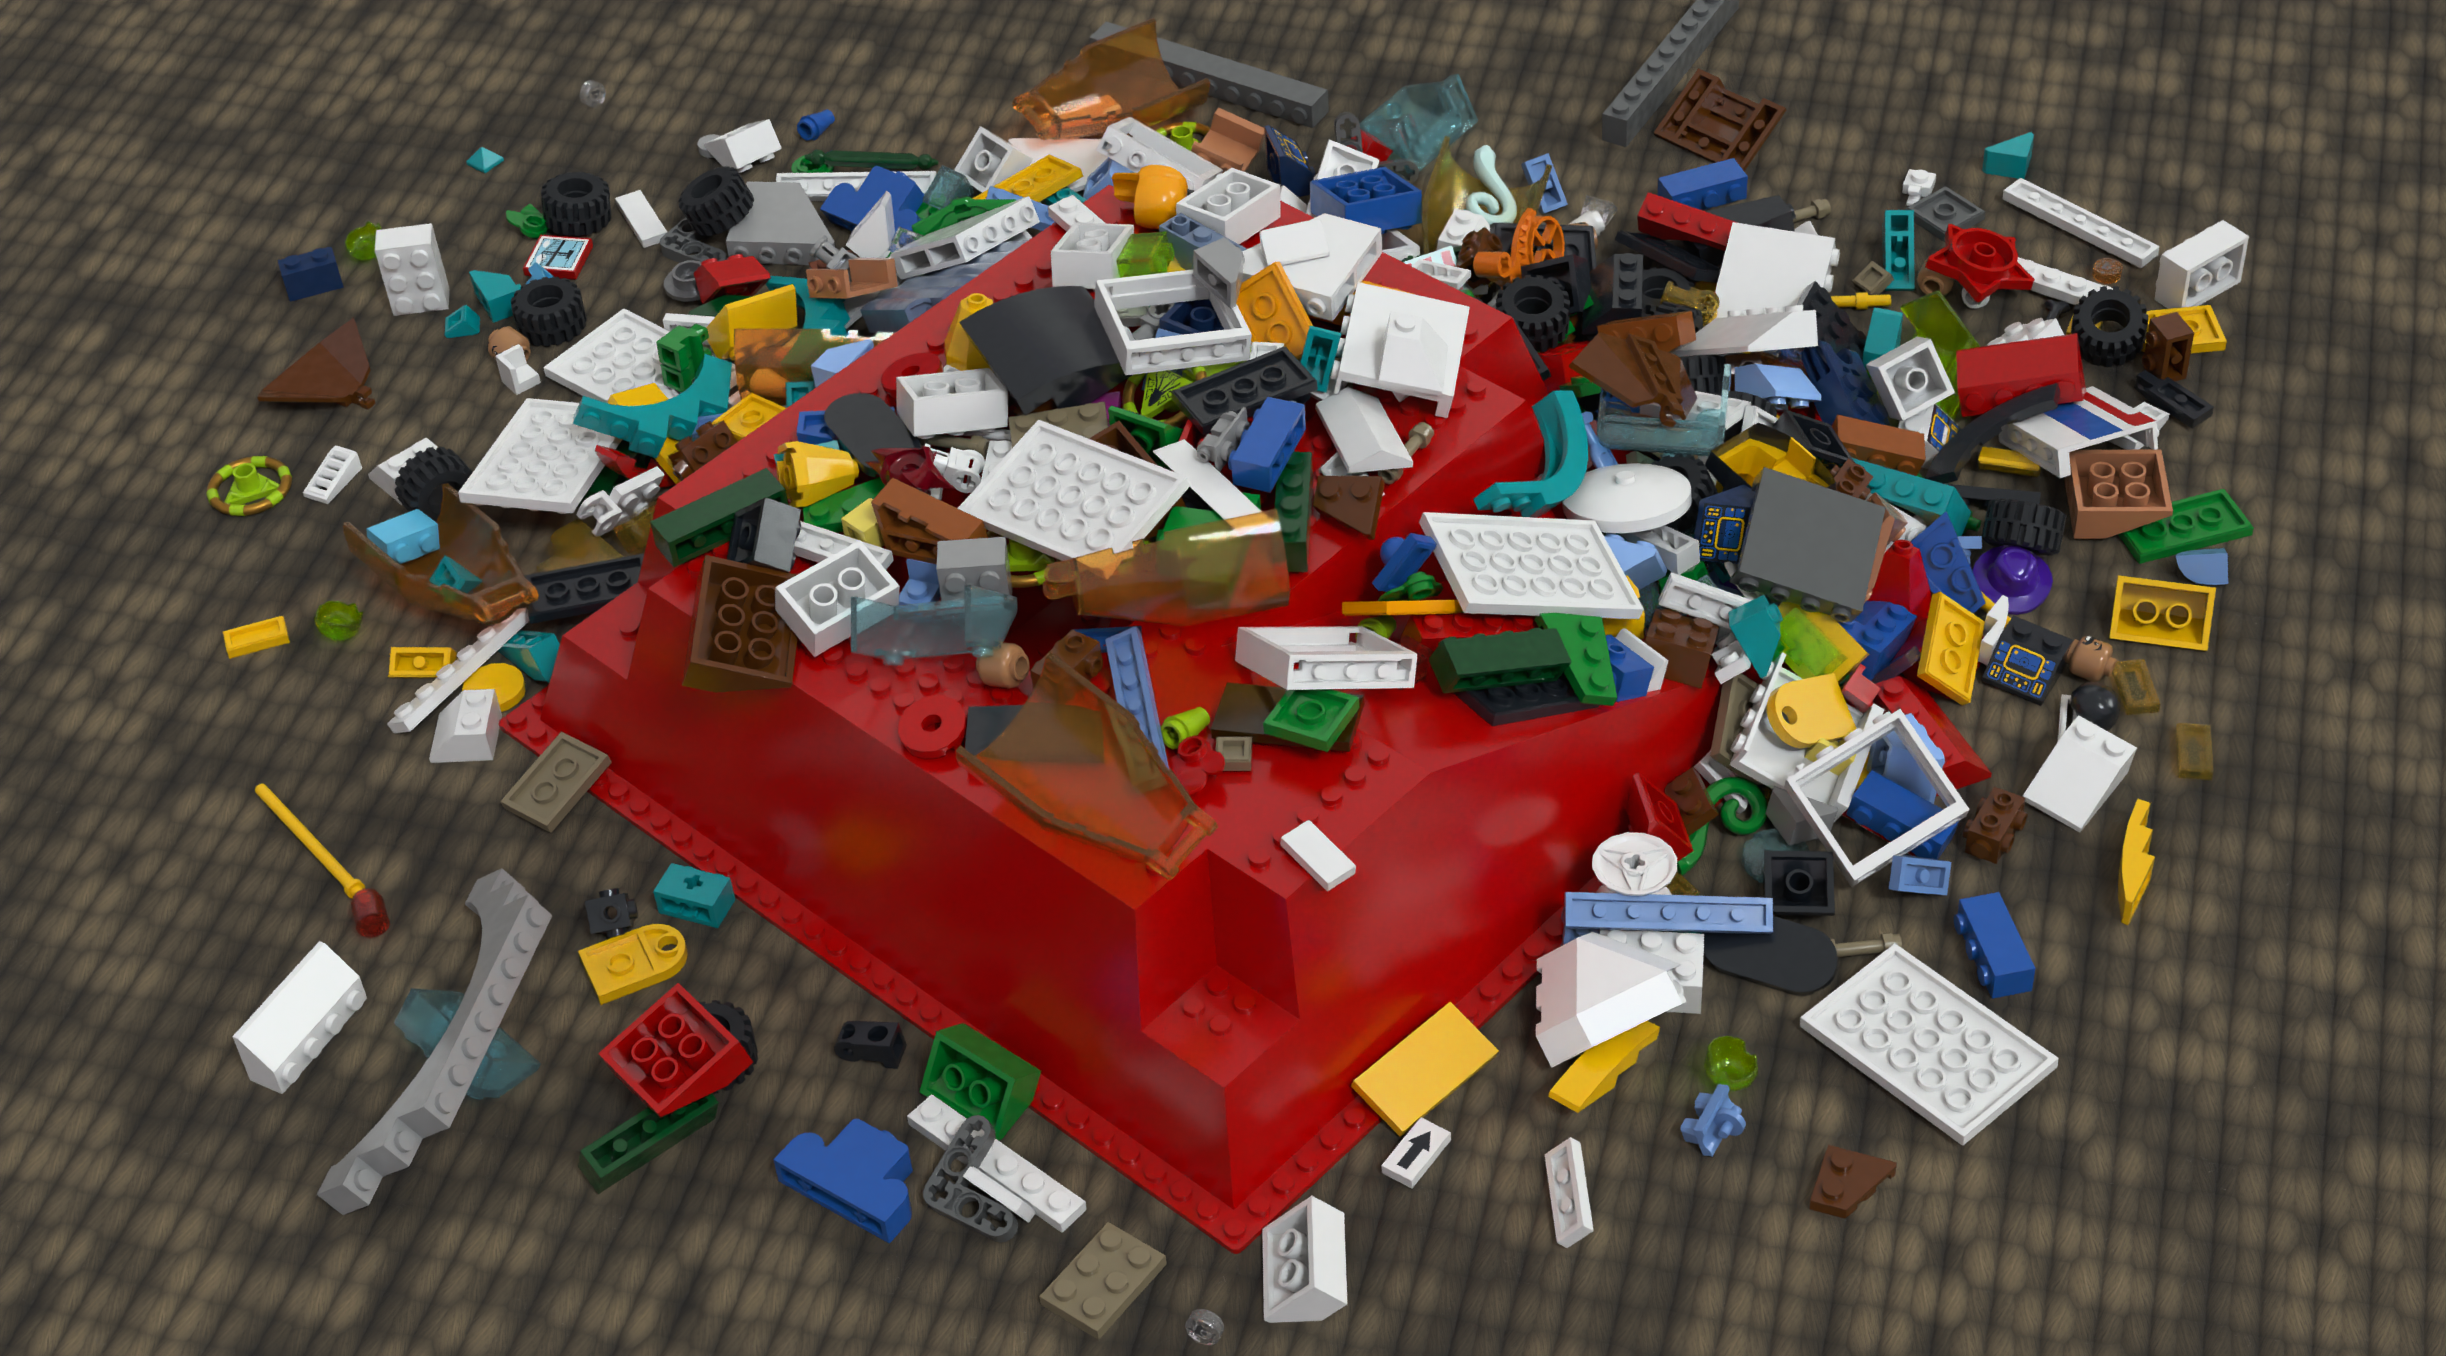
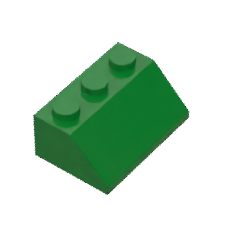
(979, 1077)

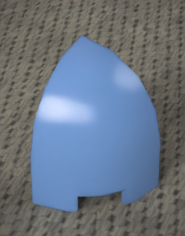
(2204, 566)

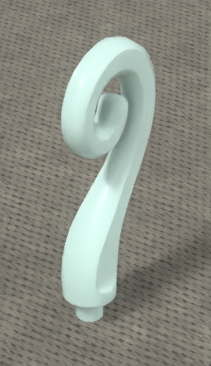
(1485, 171)

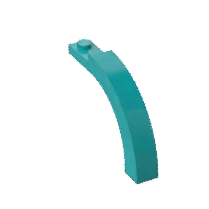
(1564, 461)

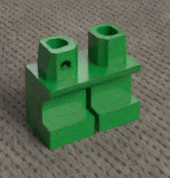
(681, 355)

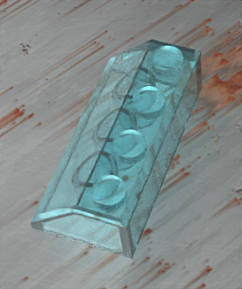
(425, 1021)

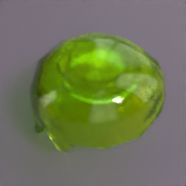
(361, 241)
(338, 620)
(1730, 1063)

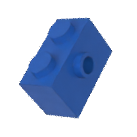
(1629, 670)

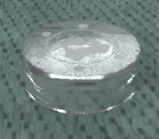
(592, 93)
(1204, 1327)

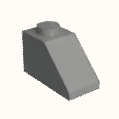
(1220, 269)

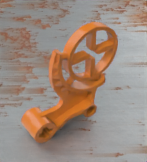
(1502, 268)

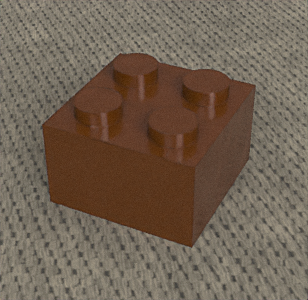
(1684, 643)

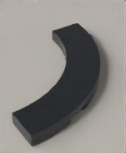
(1956, 453)

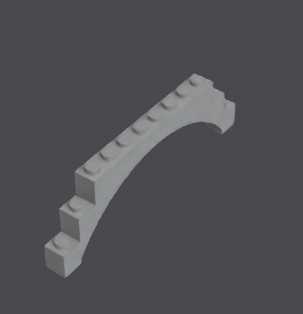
(510, 934)

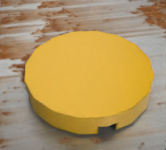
(503, 678)

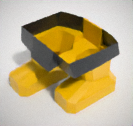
(1759, 447)

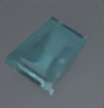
(946, 187)

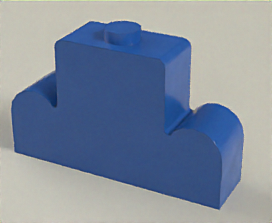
(848, 206)
(853, 1176)

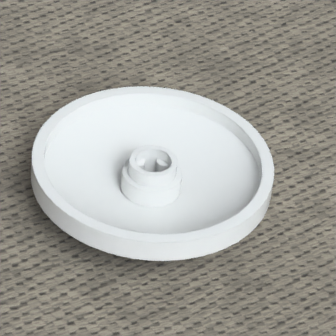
(1630, 497)

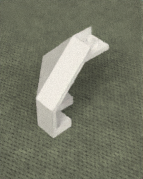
(1599, 991)

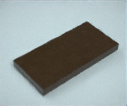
(1247, 707)

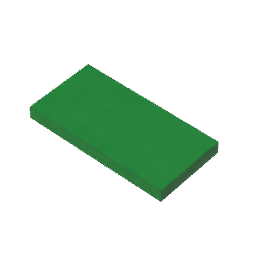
(2193, 525)

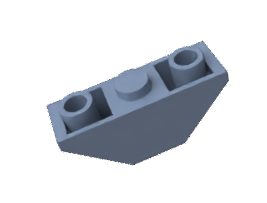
(1188, 236)

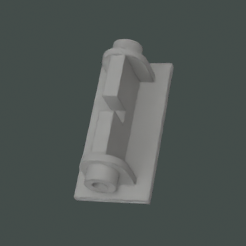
(1224, 438)

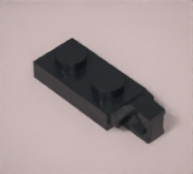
(2174, 399)

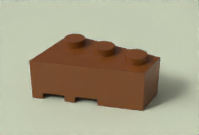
(1667, 330)
(1881, 444)
(916, 521)

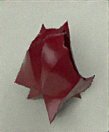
(909, 466)

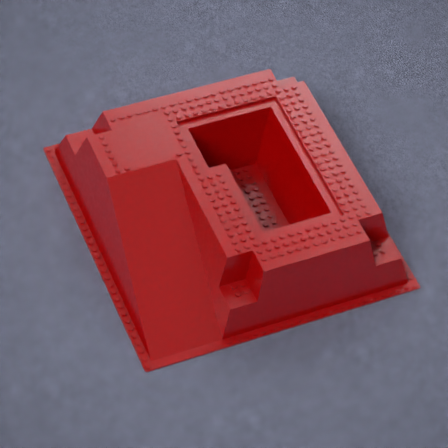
(1186, 1020)

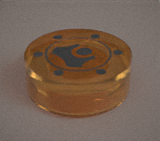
(2107, 270)

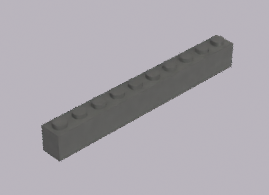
(1664, 69)
(1238, 82)

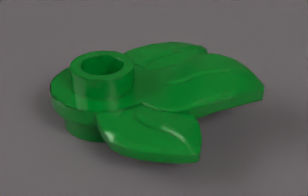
(528, 220)
(1415, 588)

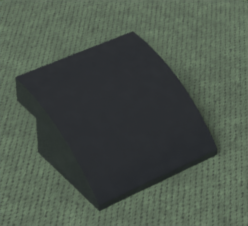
(1047, 347)

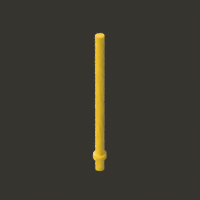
(350, 884)

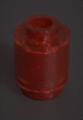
(369, 913)

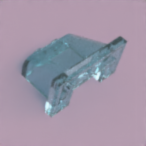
(1420, 117)

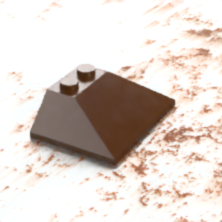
(1718, 122)

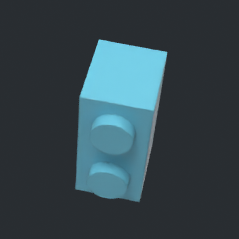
(406, 536)

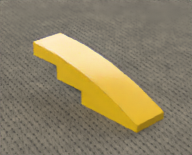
(2135, 862)
(1599, 1067)

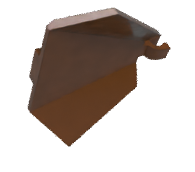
(326, 373)
(1638, 374)

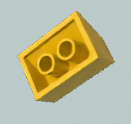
(764, 311)
(2162, 613)

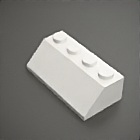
(299, 1019)

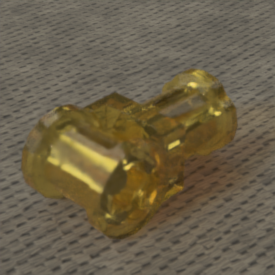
(1693, 298)

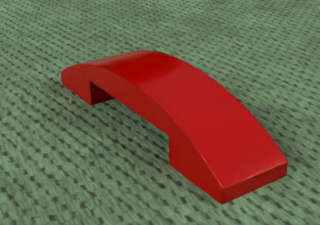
(625, 466)

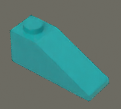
(1899, 249)
(532, 653)

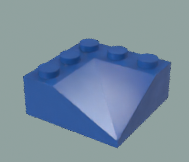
(1368, 197)
(1881, 632)

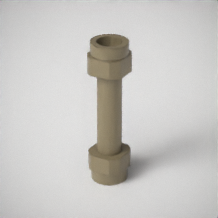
(1818, 210)
(1419, 437)
(976, 443)
(1869, 946)

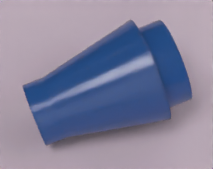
(813, 125)

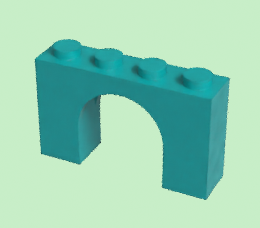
(1918, 495)

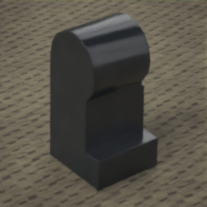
(871, 1042)

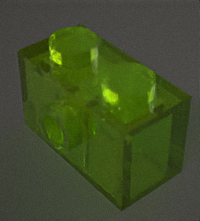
(1145, 254)
(1809, 644)

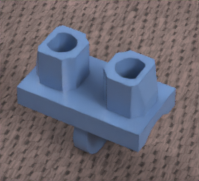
(1717, 1120)

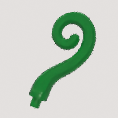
(1718, 790)

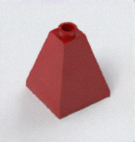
(1903, 580)

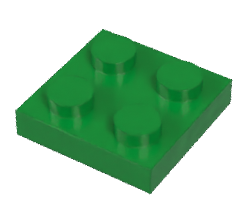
(1311, 717)

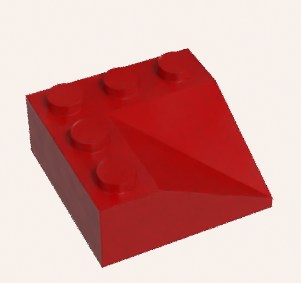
(675, 1053)

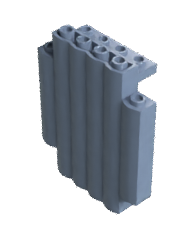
(901, 305)

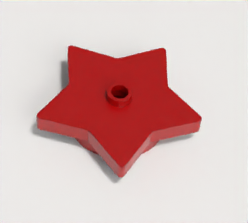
(1980, 262)

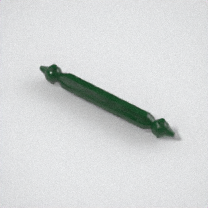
(871, 159)

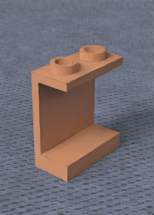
(1230, 142)
(866, 275)

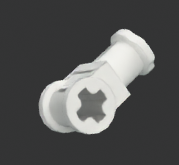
(956, 465)

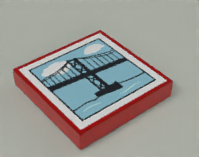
(560, 255)

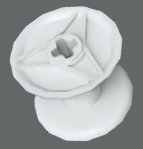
(1634, 865)

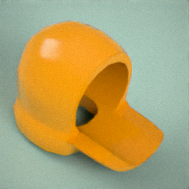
(1153, 192)

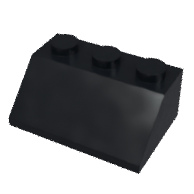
(1614, 291)

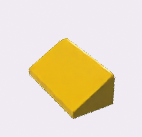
(2007, 461)
(419, 661)

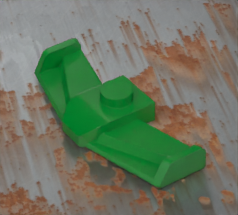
(957, 211)

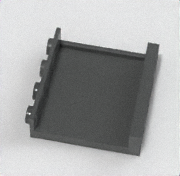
(1809, 545)

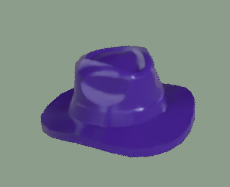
(2014, 574)

